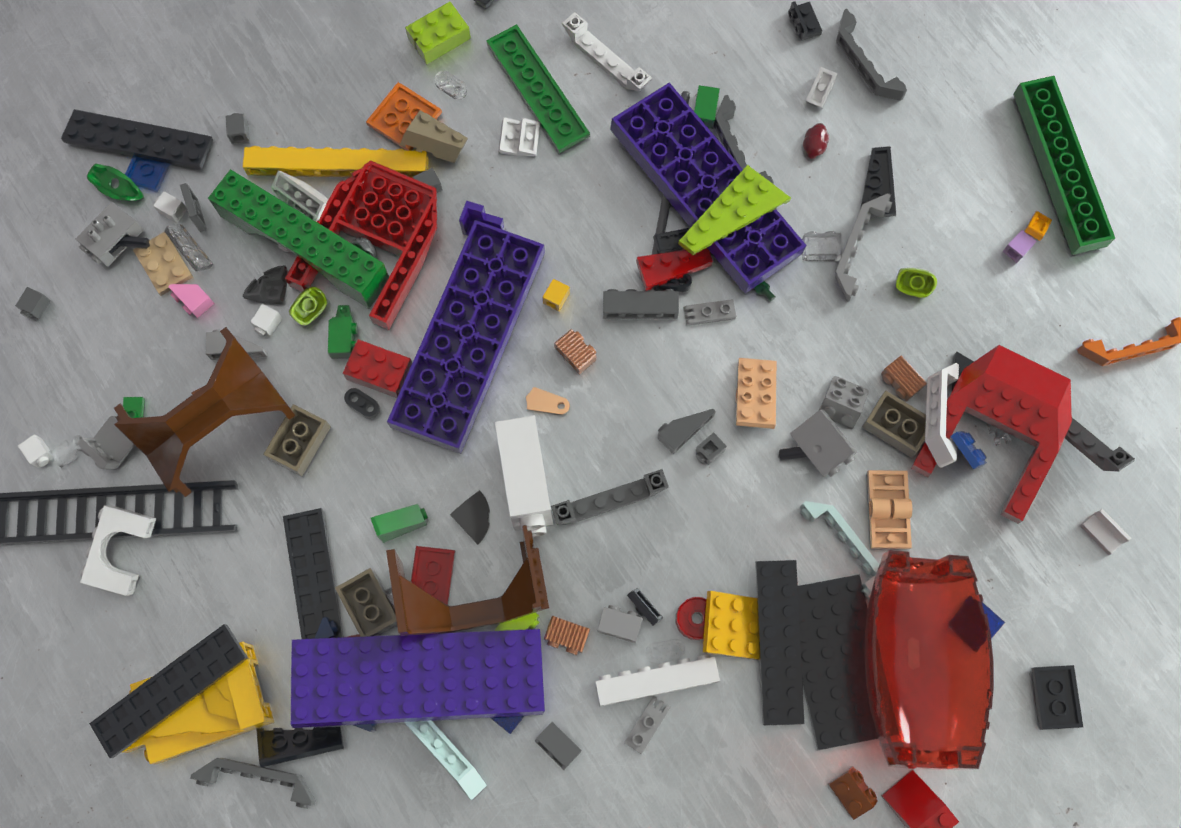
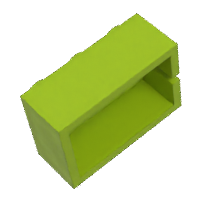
(438, 32)

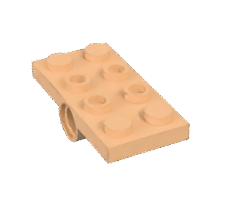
(756, 393)
(889, 509)

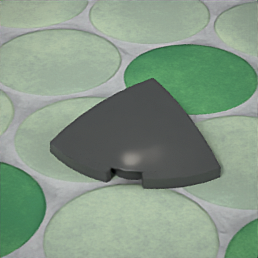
(269, 287)
(473, 516)

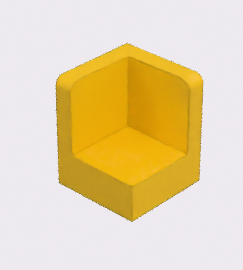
(556, 295)

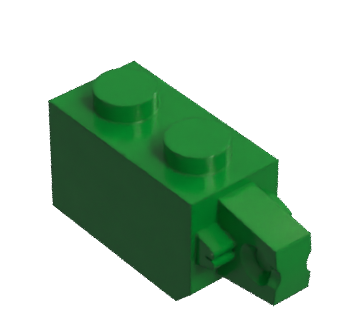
(341, 333)

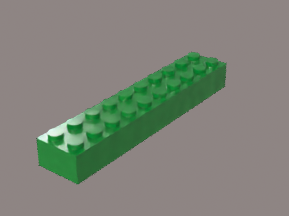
(1063, 165)

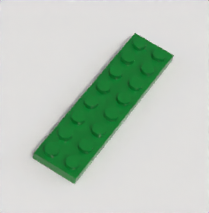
(538, 88)

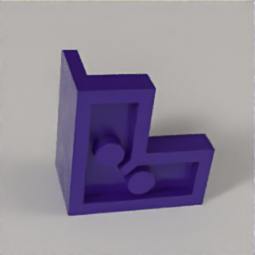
(475, 211)

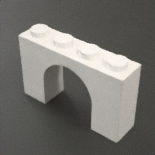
(98, 569)

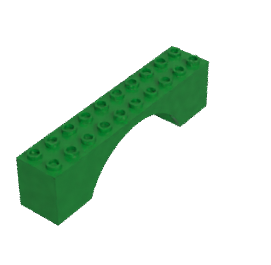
(335, 258)

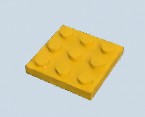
(731, 625)

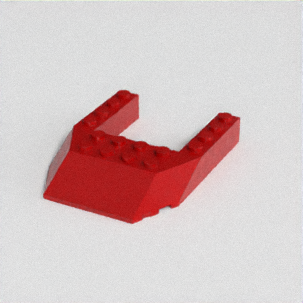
(393, 216)
(1019, 400)

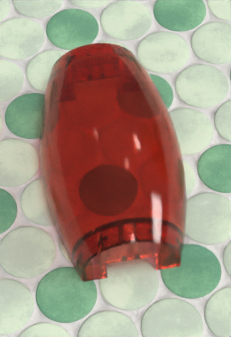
(928, 662)

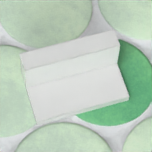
(1105, 531)

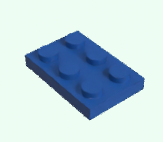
(964, 442)

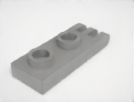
(710, 312)
(646, 725)

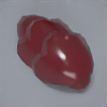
(816, 140)

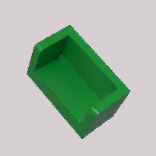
(707, 104)

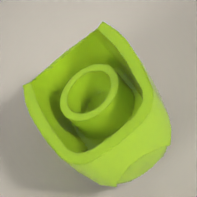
(916, 282)
(308, 305)

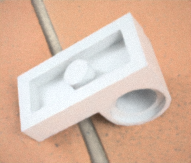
(821, 87)

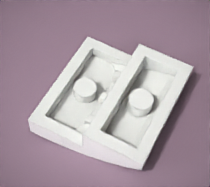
(519, 137)

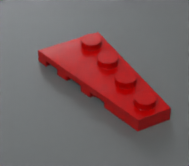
(666, 266)

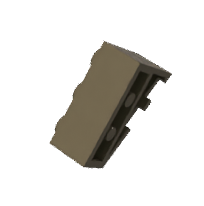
(434, 137)

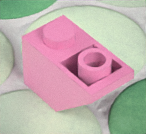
(193, 297)

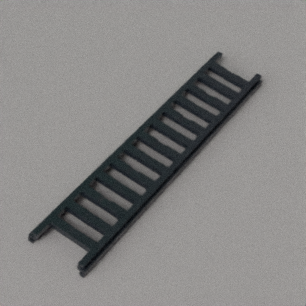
(101, 494)

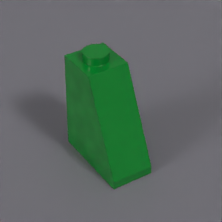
(399, 522)

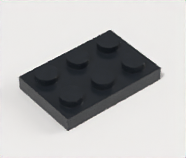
(1057, 697)

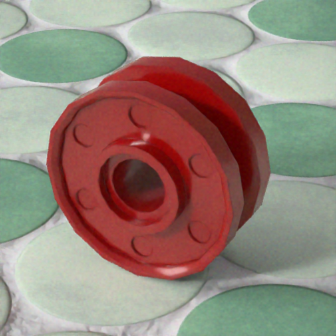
(684, 618)

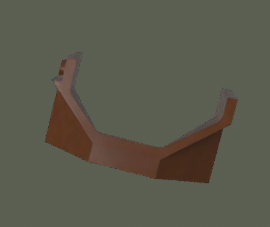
(233, 390)
(423, 614)

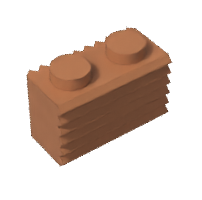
(575, 351)
(903, 378)
(567, 635)

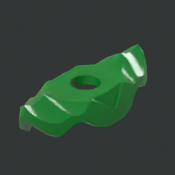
(101, 178)

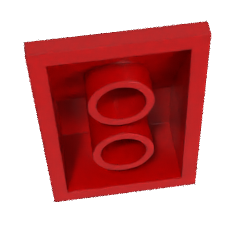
(917, 804)

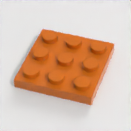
(398, 112)

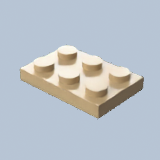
(163, 263)

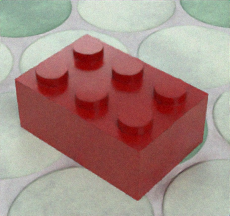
(377, 368)

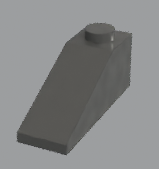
(679, 431)

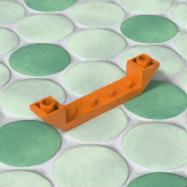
(1096, 351)

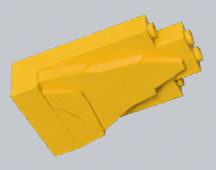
(217, 714)

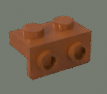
(854, 793)

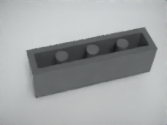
(640, 304)

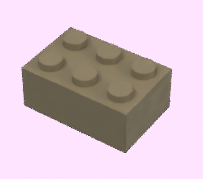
(897, 424)
(297, 440)
(367, 604)

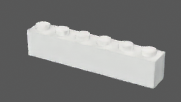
(657, 681)

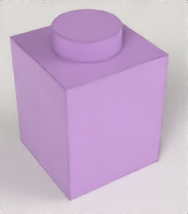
(1019, 246)

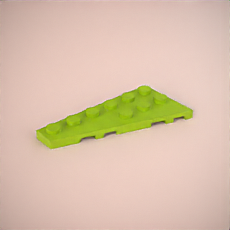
(738, 205)

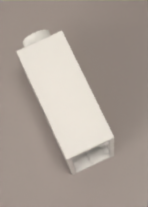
(524, 474)

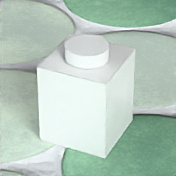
(170, 207)
(266, 320)
(35, 451)

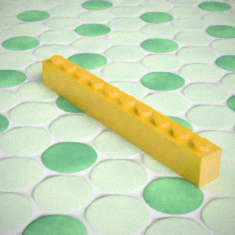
(329, 161)

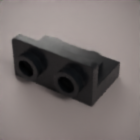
(805, 20)

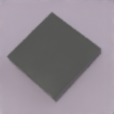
(193, 207)

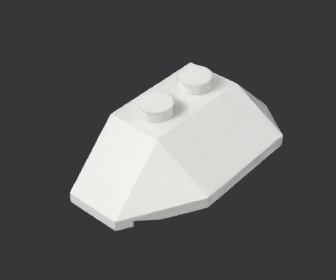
(299, 195)

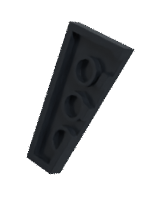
(880, 178)
(287, 745)

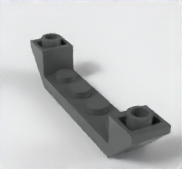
(892, 89)
(729, 141)
(1096, 450)
(611, 499)
(209, 774)

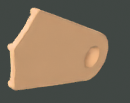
(546, 402)

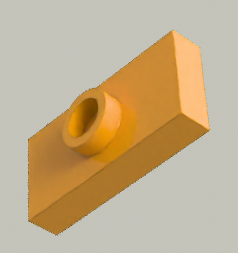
(1038, 225)

